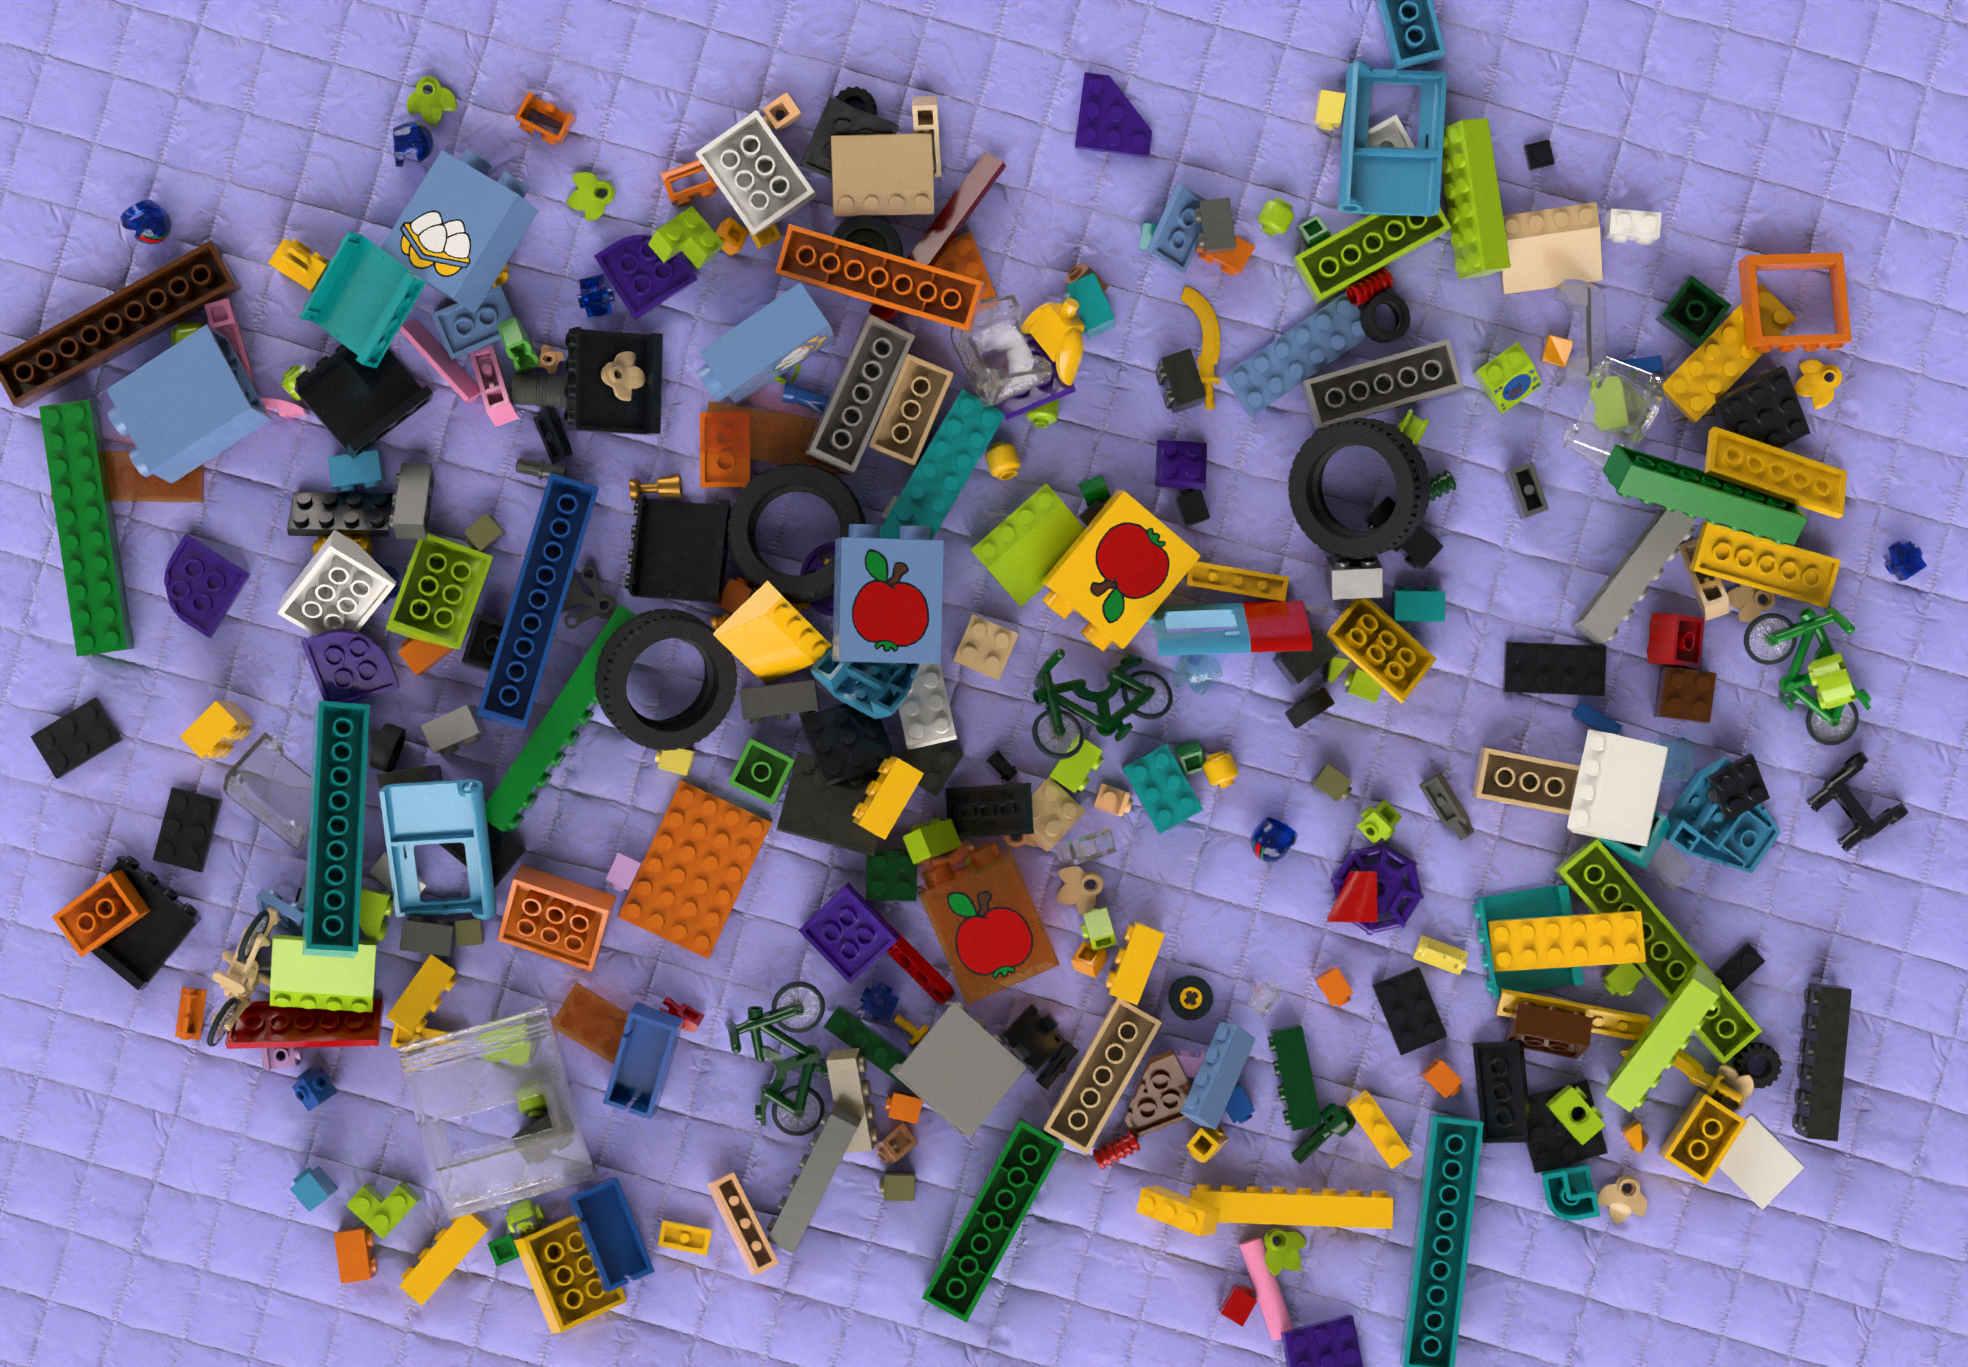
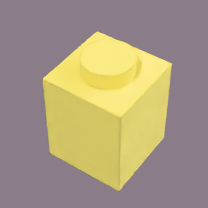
(1329, 109)
(675, 761)

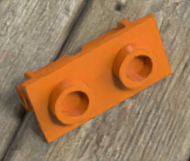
(191, 1013)

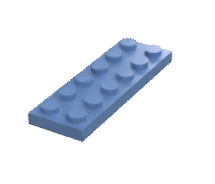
(1296, 355)

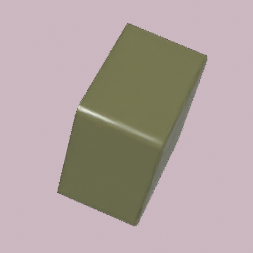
(469, 932)

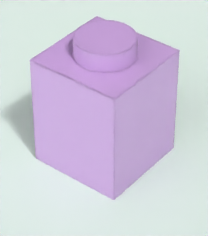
(623, 872)

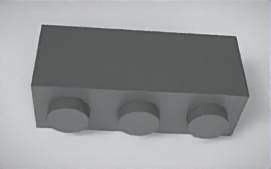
(412, 501)
(779, 701)

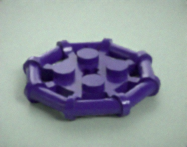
(1390, 882)

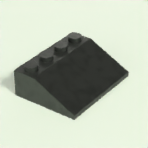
(826, 811)

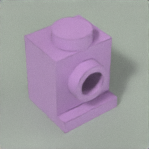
(272, 1061)
(1190, 1062)

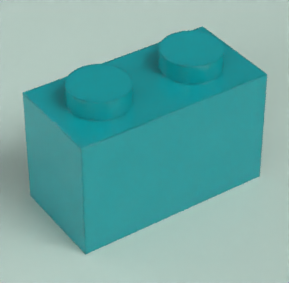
(1418, 605)

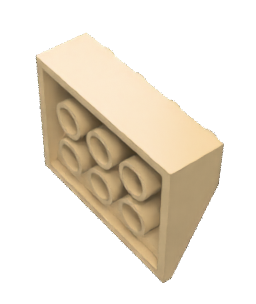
(882, 174)
(1552, 247)

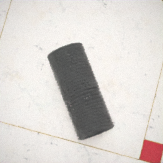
(526, 390)

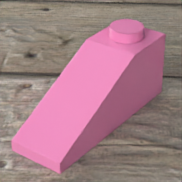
(493, 386)

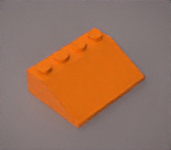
(556, 917)

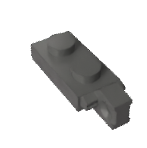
(1447, 805)

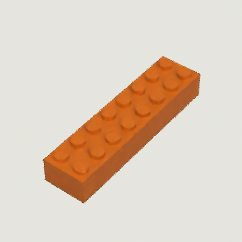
(880, 278)

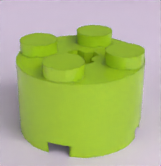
(1833, 681)

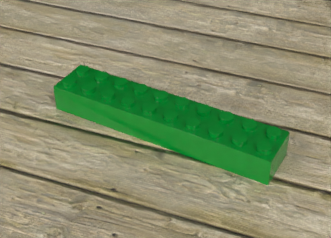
(86, 527)
(551, 737)

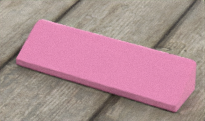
(440, 360)

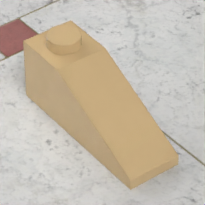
(926, 121)
(1706, 588)

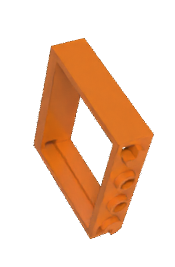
(1751, 309)

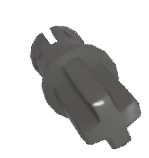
(539, 469)

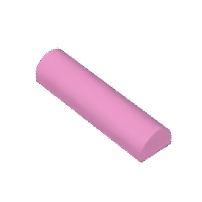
(1266, 1288)

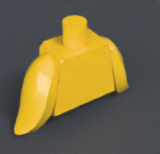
(1059, 335)

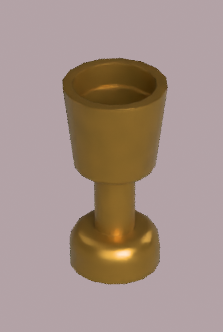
(666, 487)

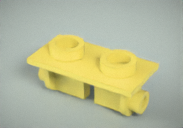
(1441, 955)

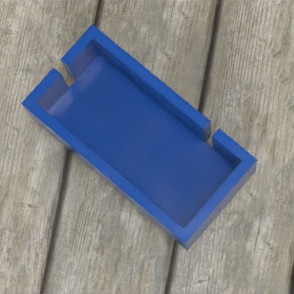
(643, 1060)
(610, 1234)

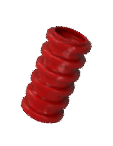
(1369, 286)
(1116, 1150)

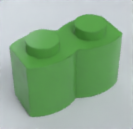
(518, 344)

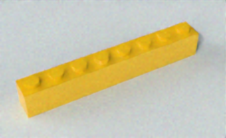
(1298, 1206)

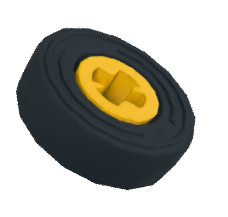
(1203, 999)

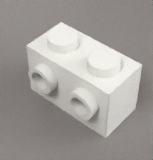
(1632, 225)

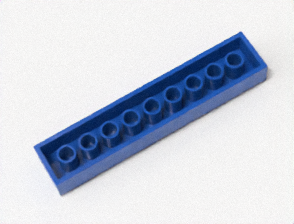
(537, 602)

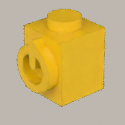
(1206, 1143)

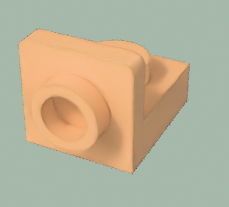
(1113, 800)

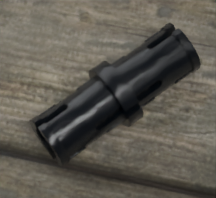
(1067, 1051)

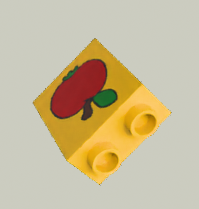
(1118, 572)

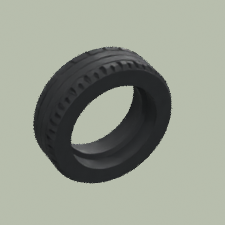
(1308, 498)
(751, 503)
(706, 710)

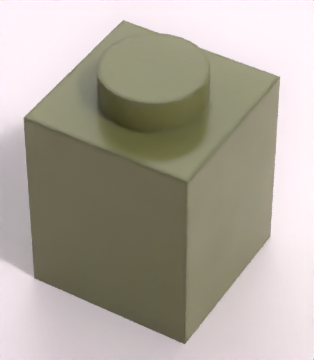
(483, 533)
(1332, 783)
(898, 1186)

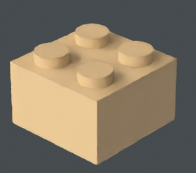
(985, 647)
(1052, 813)

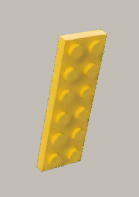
(1722, 358)
(1776, 472)
(1765, 564)
(1567, 941)

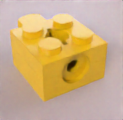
(297, 263)

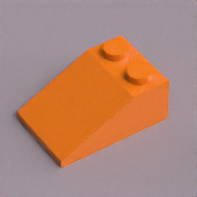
(101, 913)

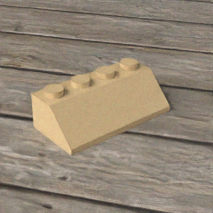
(911, 410)

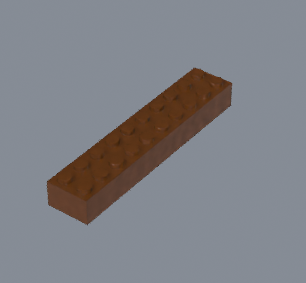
(116, 324)

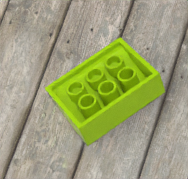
(1029, 544)
(439, 592)
(321, 980)

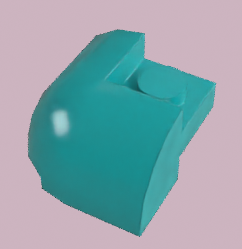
(1570, 1192)

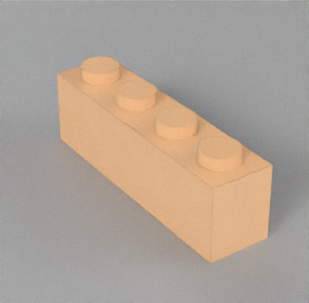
(742, 1223)

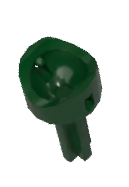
(1336, 1120)

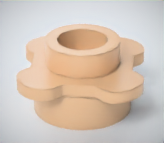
(556, 357)

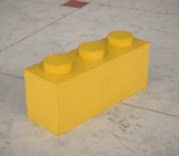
(422, 995)
(1378, 1129)
(1178, 1210)

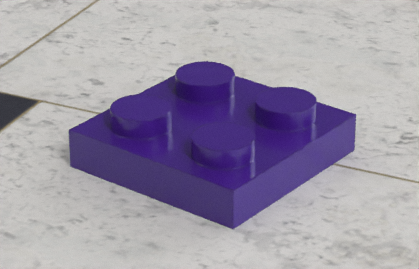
(1181, 464)

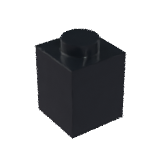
(1192, 507)

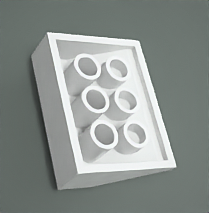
(755, 173)
(336, 588)
(1617, 788)

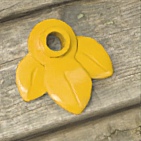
(1813, 383)

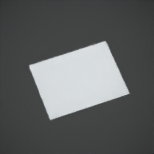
(1759, 1163)

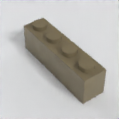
(852, 1093)

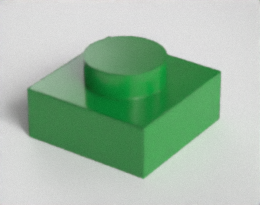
(503, 1249)

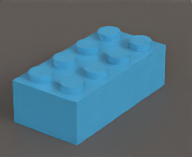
(1411, 32)

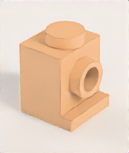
(781, 104)

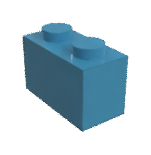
(364, 470)
(313, 1187)

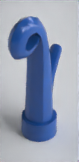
(807, 398)

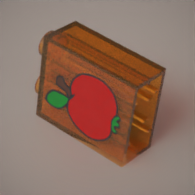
(986, 922)

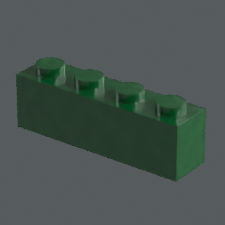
(860, 1035)
(1296, 1077)

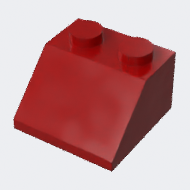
(1675, 640)

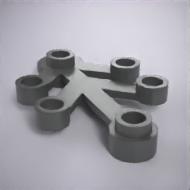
(576, 596)

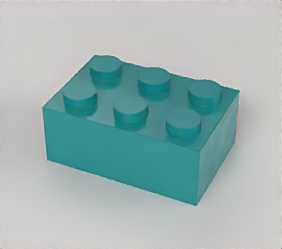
(1162, 788)

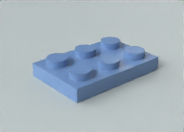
(1177, 231)
(469, 331)
(290, 915)

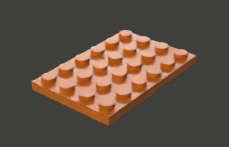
(695, 869)

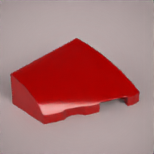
(1357, 899)

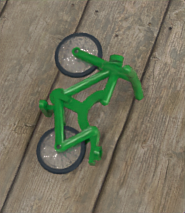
(1773, 639)

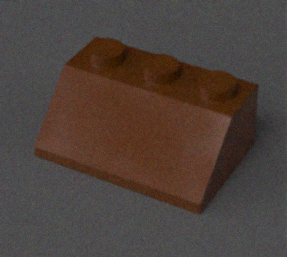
(1550, 1030)

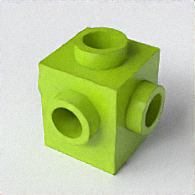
(1374, 824)

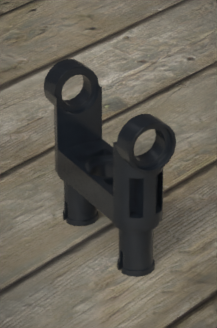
(1863, 825)

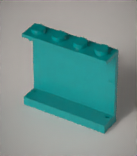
(363, 298)
(1528, 903)

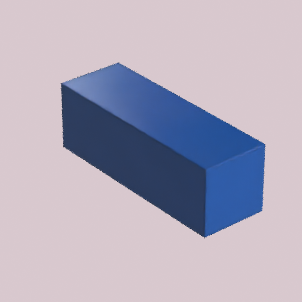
(1650, 364)
(1595, 719)

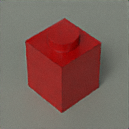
(1238, 1304)

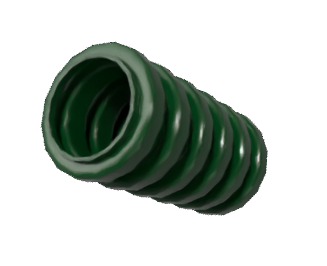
(1441, 485)

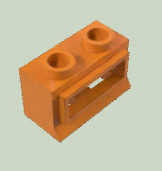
(550, 111)
(685, 196)

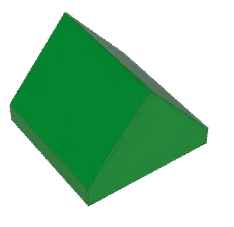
(1094, 490)

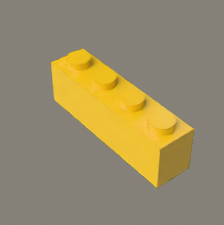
(443, 1257)

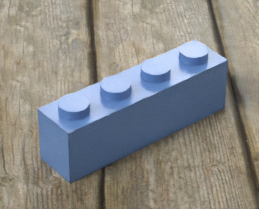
(1218, 1075)

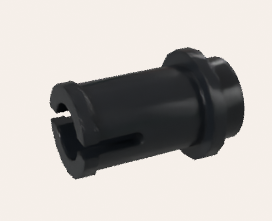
(1002, 766)

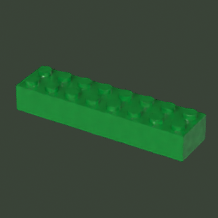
(1701, 495)
(992, 1219)

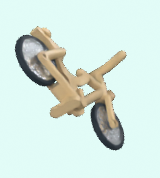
(242, 975)

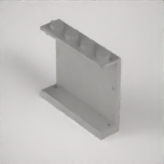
(960, 1069)

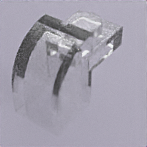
(1085, 848)

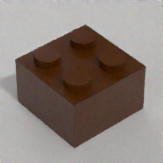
(1685, 694)

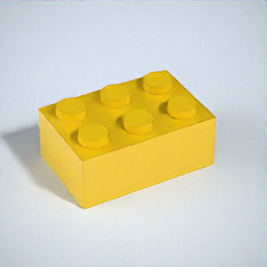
(217, 730)
(887, 796)
(1134, 962)
(1702, 1137)

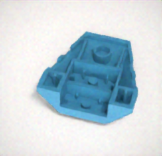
(866, 686)
(1703, 833)

